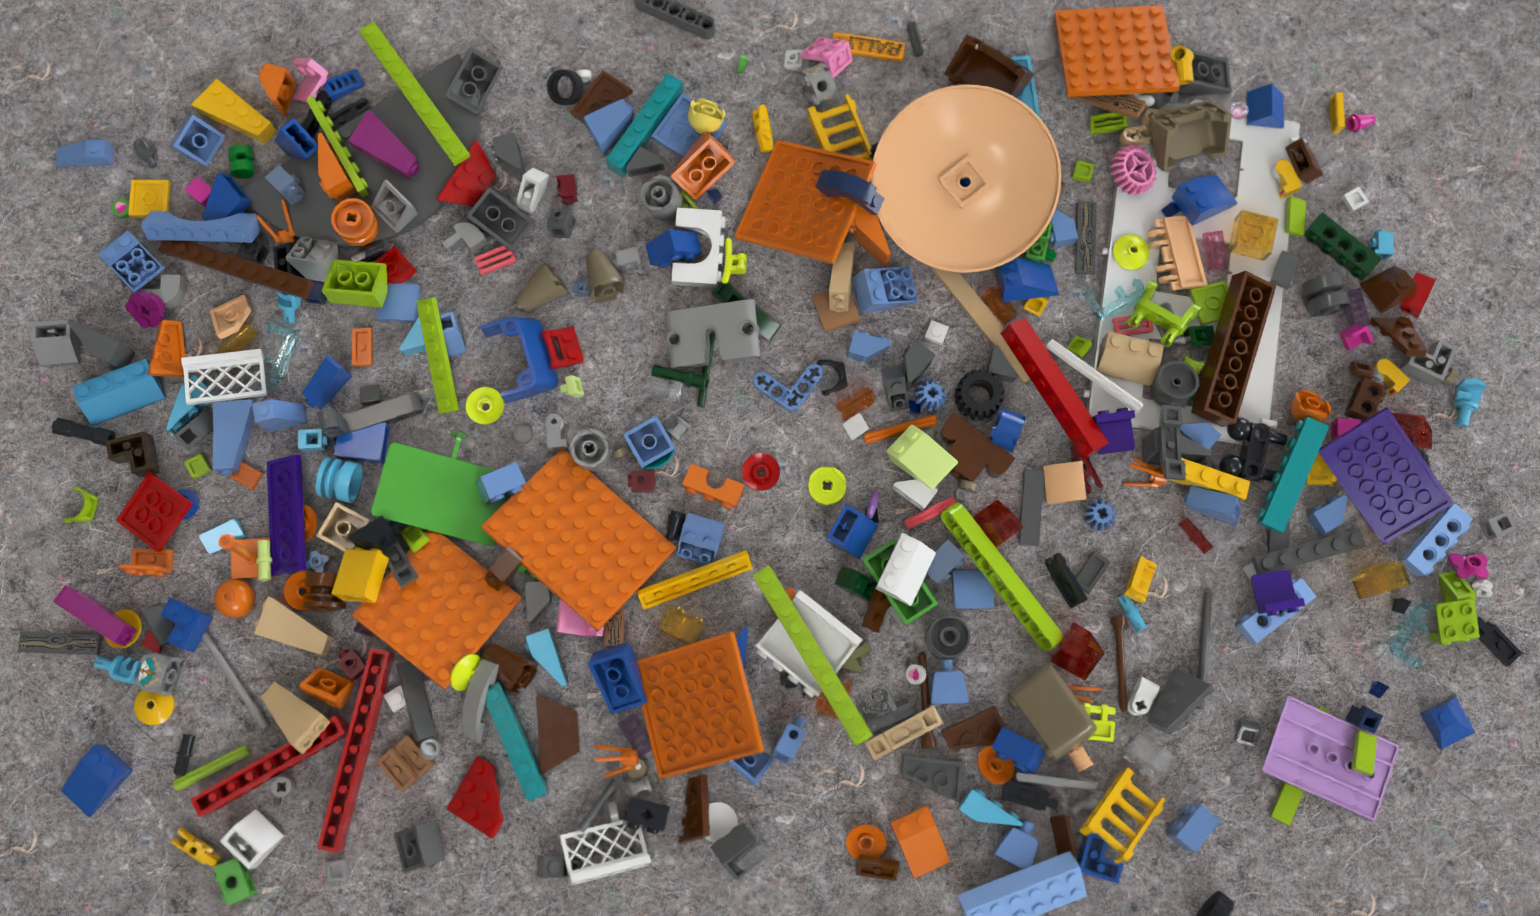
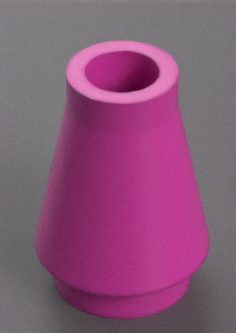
(1360, 121)

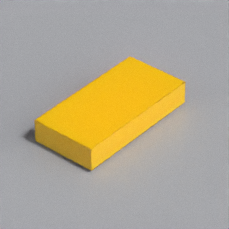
(1337, 113)

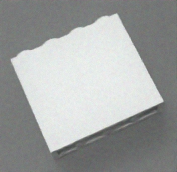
(830, 634)

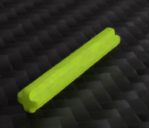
(211, 768)

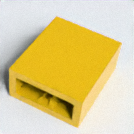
(360, 575)

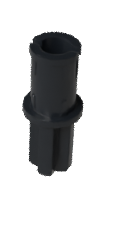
(184, 754)

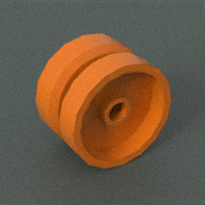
(355, 222)

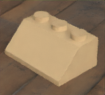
(1129, 358)

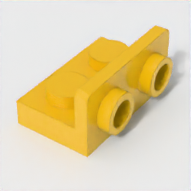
(1321, 473)

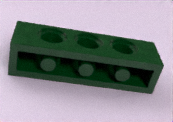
(1351, 246)

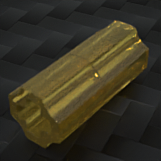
(237, 340)

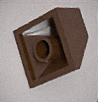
(1389, 288)

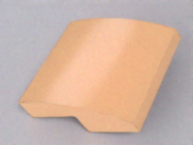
(1064, 482)

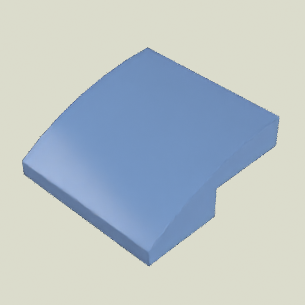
(400, 303)
(972, 590)

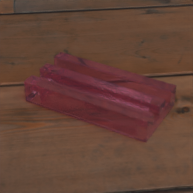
(1216, 265)

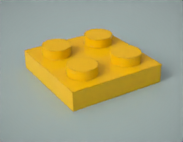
(148, 197)

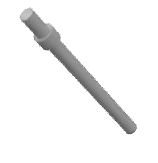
(253, 710)

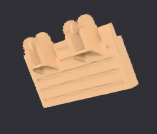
(1179, 248)

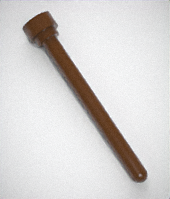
(1119, 624)
(928, 739)

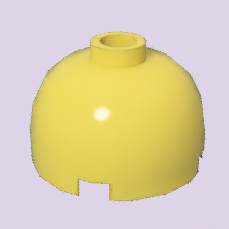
(705, 116)

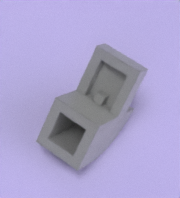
(465, 234)
(171, 290)

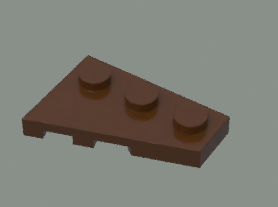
(601, 93)
(1402, 334)
(975, 730)
(697, 814)

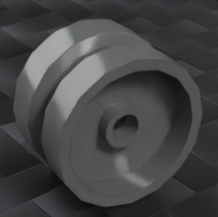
(1174, 384)

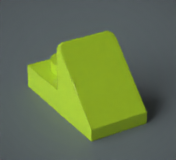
(1454, 587)

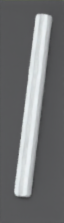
(1094, 376)

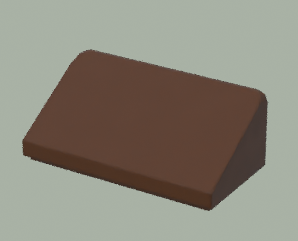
(1063, 834)

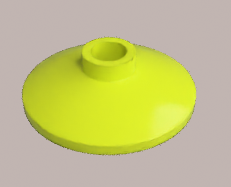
(1125, 257)
(481, 397)
(463, 671)

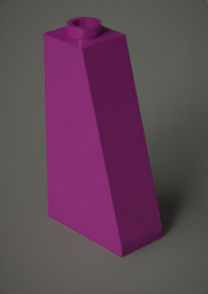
(378, 143)
(95, 615)

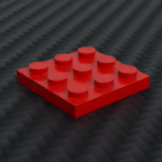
(154, 512)

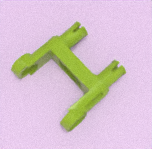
(1172, 323)

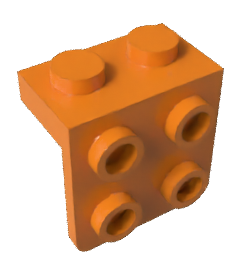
(149, 563)

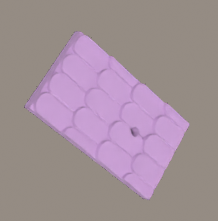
(1313, 755)

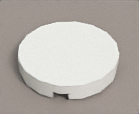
(721, 820)

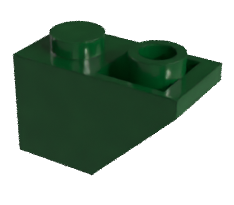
(855, 583)

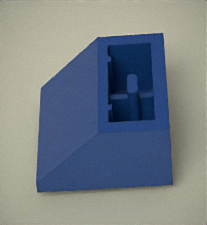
(852, 532)

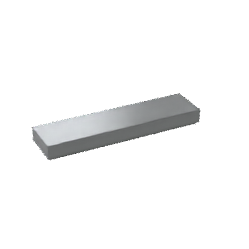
(1054, 781)

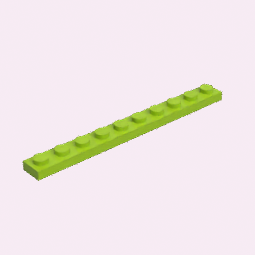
(414, 93)
(812, 656)

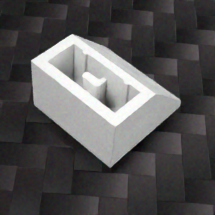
(252, 839)

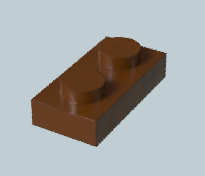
(876, 611)
(877, 868)

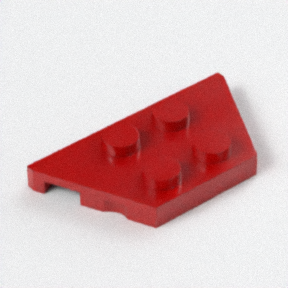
(469, 179)

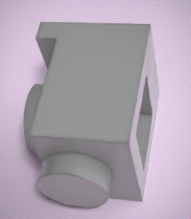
(627, 259)
(1498, 525)

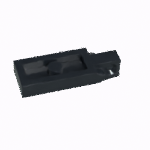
(1497, 642)
(1027, 796)

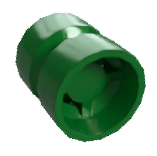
(241, 161)

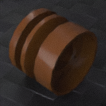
(322, 596)

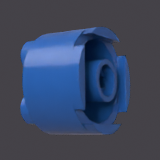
(1008, 429)

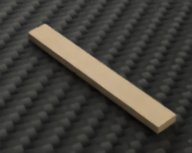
(980, 315)

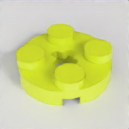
(827, 475)

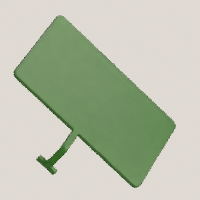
(434, 493)

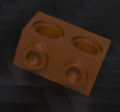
(1361, 398)

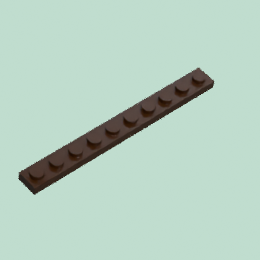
(238, 267)

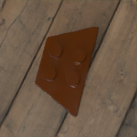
(556, 733)

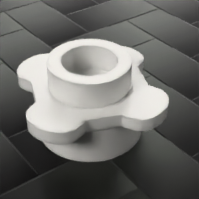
(1483, 588)

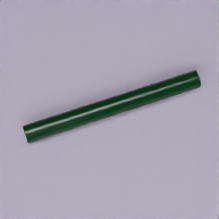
(706, 370)

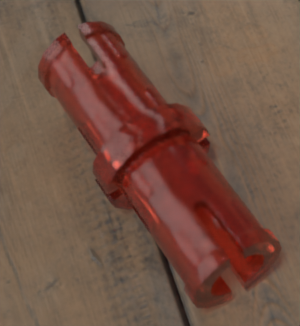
(1195, 535)

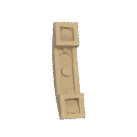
(904, 732)

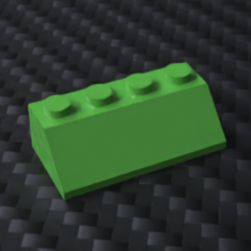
(924, 599)

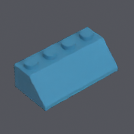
(118, 392)

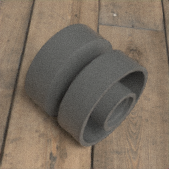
(1324, 290)
(947, 637)

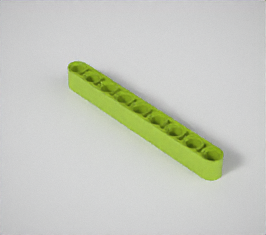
(1002, 577)

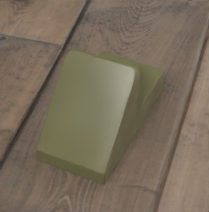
(851, 663)

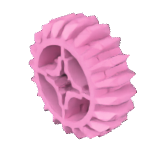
(1141, 178)

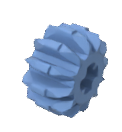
(934, 391)
(1107, 514)

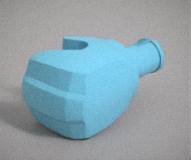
(288, 304)
(1467, 398)
(120, 668)

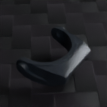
(840, 368)

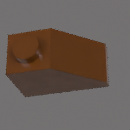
(1303, 161)
(503, 569)

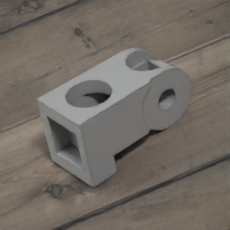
(554, 429)

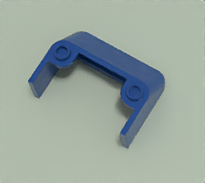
(539, 376)

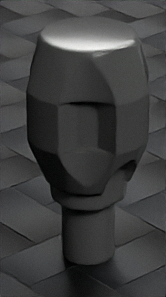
(145, 151)

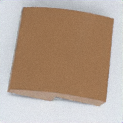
(831, 319)
(404, 763)

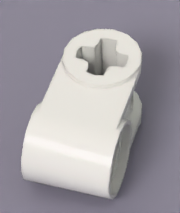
(1144, 693)

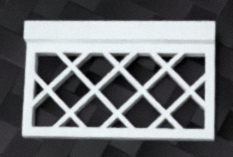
(219, 362)
(605, 868)

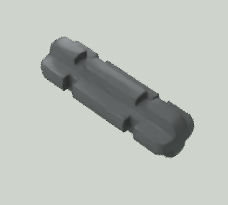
(915, 39)

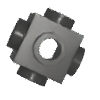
(561, 223)

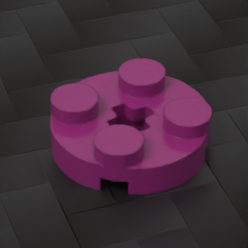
(137, 304)

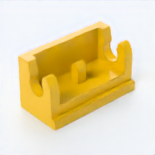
(1140, 580)

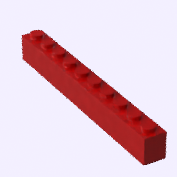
(355, 751)

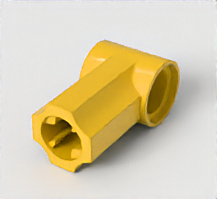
(1183, 65)

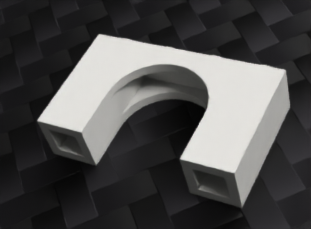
(706, 272)

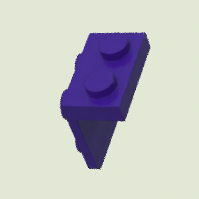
(1116, 429)
(1275, 593)

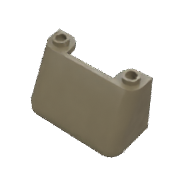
(1190, 131)
(1053, 711)

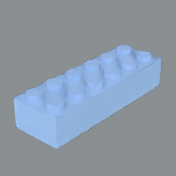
(1028, 890)

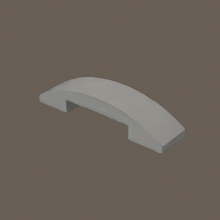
(475, 699)

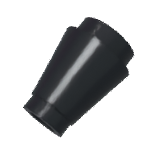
(675, 524)

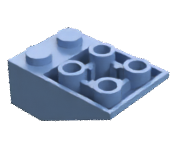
(131, 261)
(884, 288)

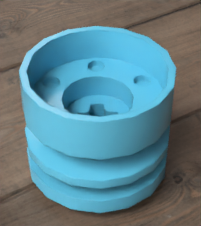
(339, 479)

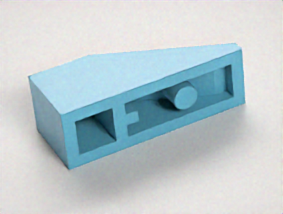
(544, 650)

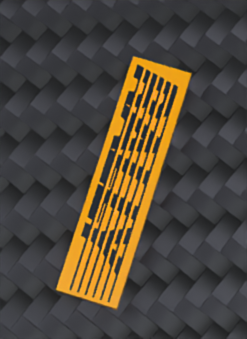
(873, 47)

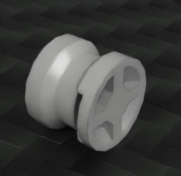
(288, 786)

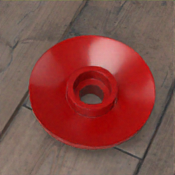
(761, 462)

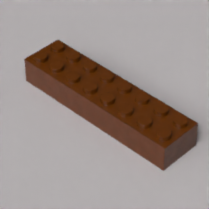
(1233, 349)

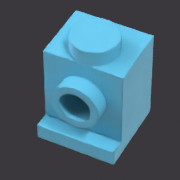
(1382, 244)
(307, 437)

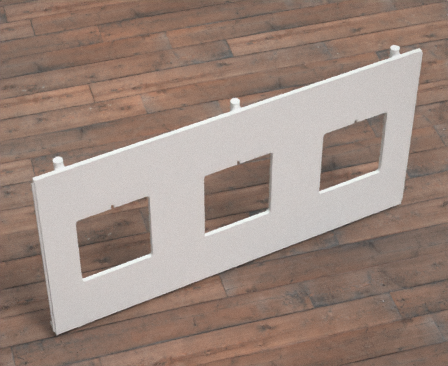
(1135, 215)

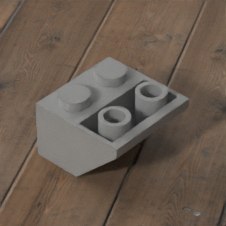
(313, 257)
(55, 343)

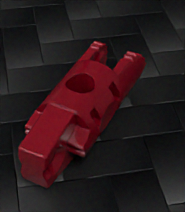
(1089, 472)

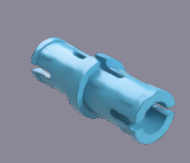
(1132, 613)

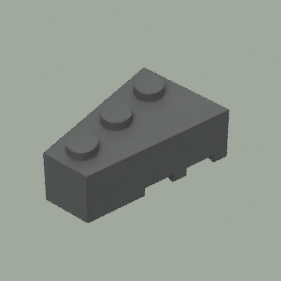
(1178, 700)

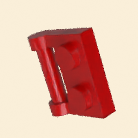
(568, 347)

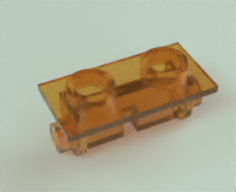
(993, 299)
(863, 399)

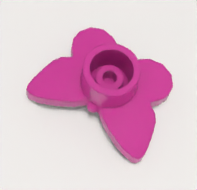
(1471, 565)

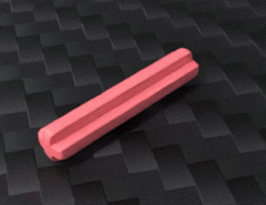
(928, 513)

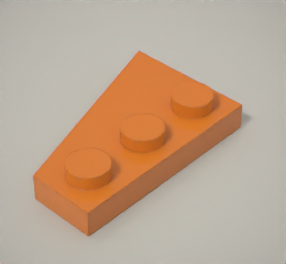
(168, 350)

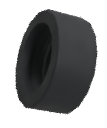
(552, 87)

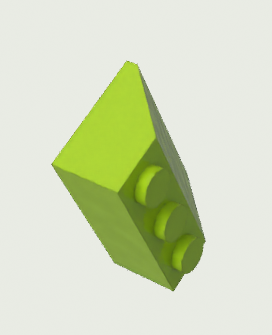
(356, 283)

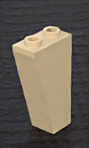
(842, 278)
(291, 628)
(295, 717)

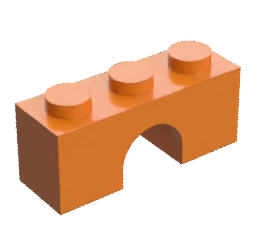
(727, 495)

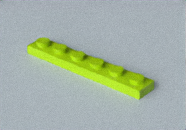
(342, 152)
(437, 355)

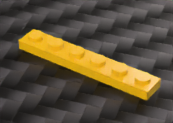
(694, 579)

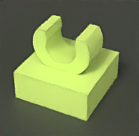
(572, 387)

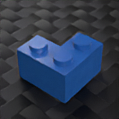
(673, 246)
(189, 624)
(1024, 753)
(1092, 859)

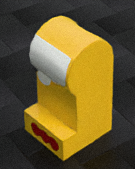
(1286, 178)
(1390, 375)

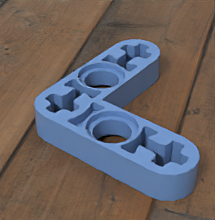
(786, 393)

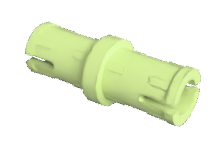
(264, 560)

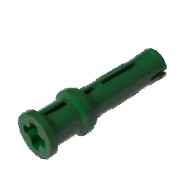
(688, 378)

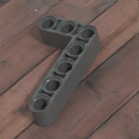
(680, 19)
(389, 412)

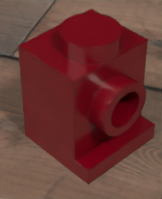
(567, 188)
(647, 486)
(358, 666)

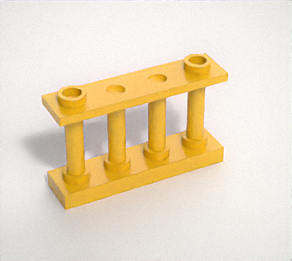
(822, 134)
(1103, 810)

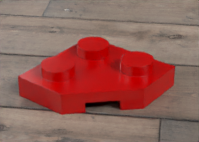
(398, 267)

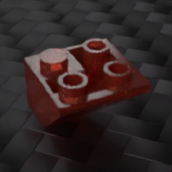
(1416, 429)
(998, 523)
(1078, 652)

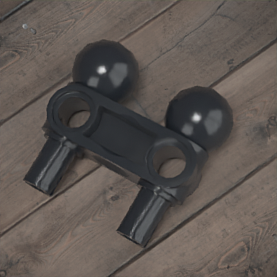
(1252, 451)

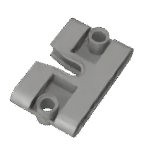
(697, 323)

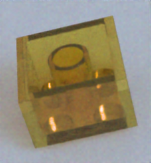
(1253, 235)
(1380, 579)
(682, 626)

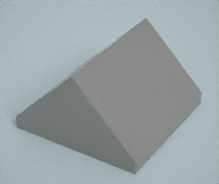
(393, 207)

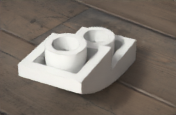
(795, 63)

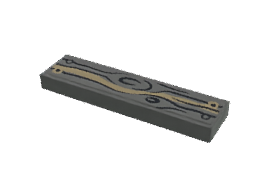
(1086, 238)
(59, 643)

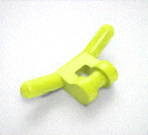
(739, 259)

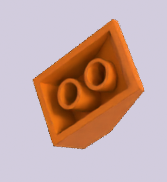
(702, 165)
(332, 173)
(870, 236)
(920, 841)

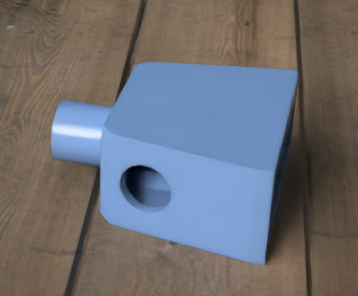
(948, 686)
(786, 746)
(1018, 846)

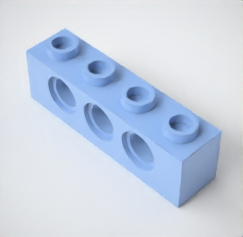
(1414, 559)
(1248, 623)

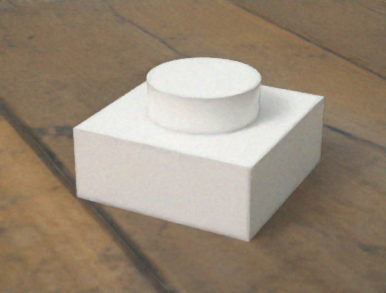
(1355, 199)
(936, 332)
(395, 699)

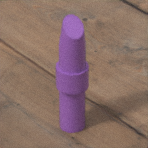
(872, 504)

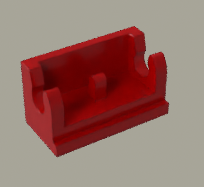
(1415, 304)

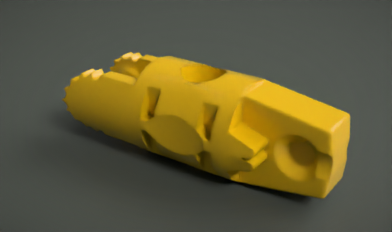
(763, 128)
(196, 848)

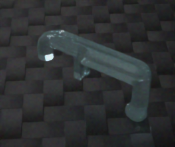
(1122, 303)
(284, 355)
(1407, 629)

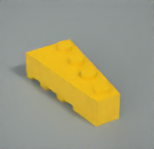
(229, 109)

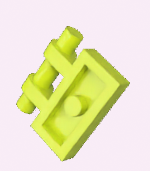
(1105, 727)

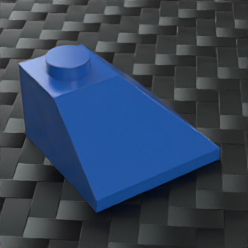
(1447, 723)

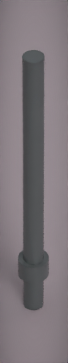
(1205, 640)

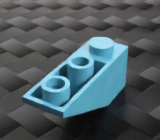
(184, 413)
(982, 810)

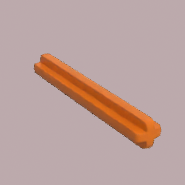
(899, 429)

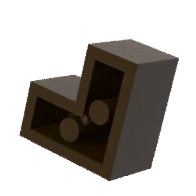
(136, 449)

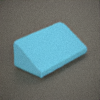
(211, 537)

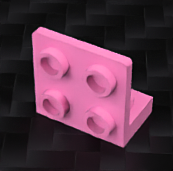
(833, 52)
(314, 78)
(572, 623)

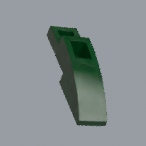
(767, 325)

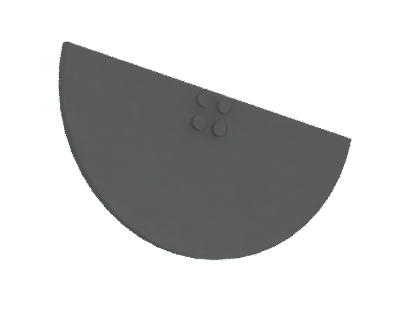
(313, 212)

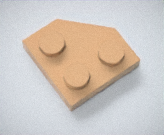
(230, 316)

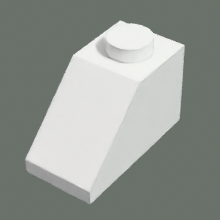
(531, 190)
(915, 492)

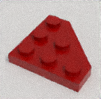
(479, 798)

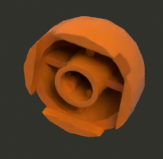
(1308, 405)
(235, 598)

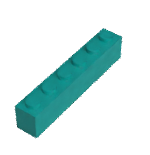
(645, 123)
(1292, 474)
(515, 742)

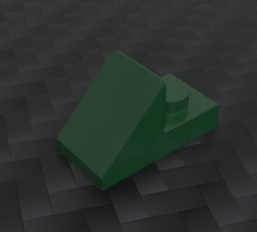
(1198, 336)

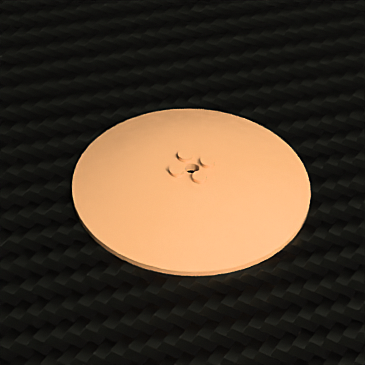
(977, 137)

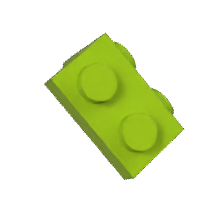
(1455, 622)

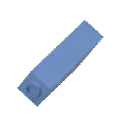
(231, 434)

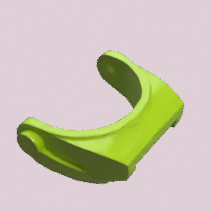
(88, 510)

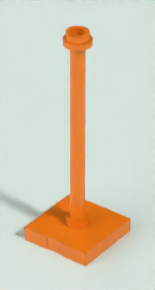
(242, 556)

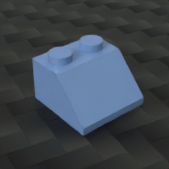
(197, 140)
(649, 441)

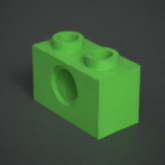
(245, 887)

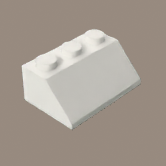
(906, 569)

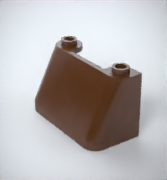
(985, 66)

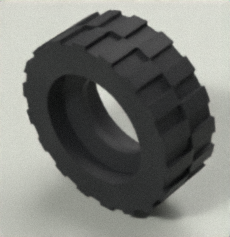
(1217, 905)

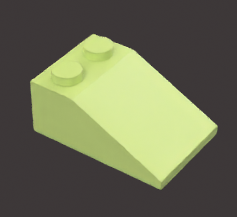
(921, 457)

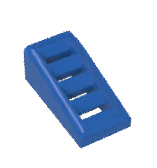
(340, 79)

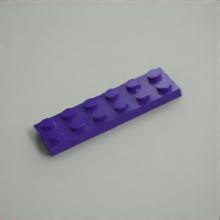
(286, 515)

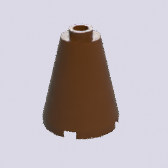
(513, 670)

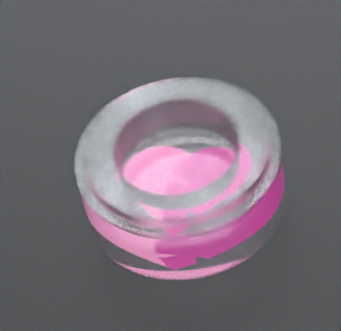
(1238, 110)

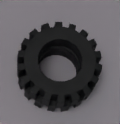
(985, 380)

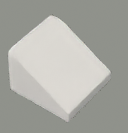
(855, 426)

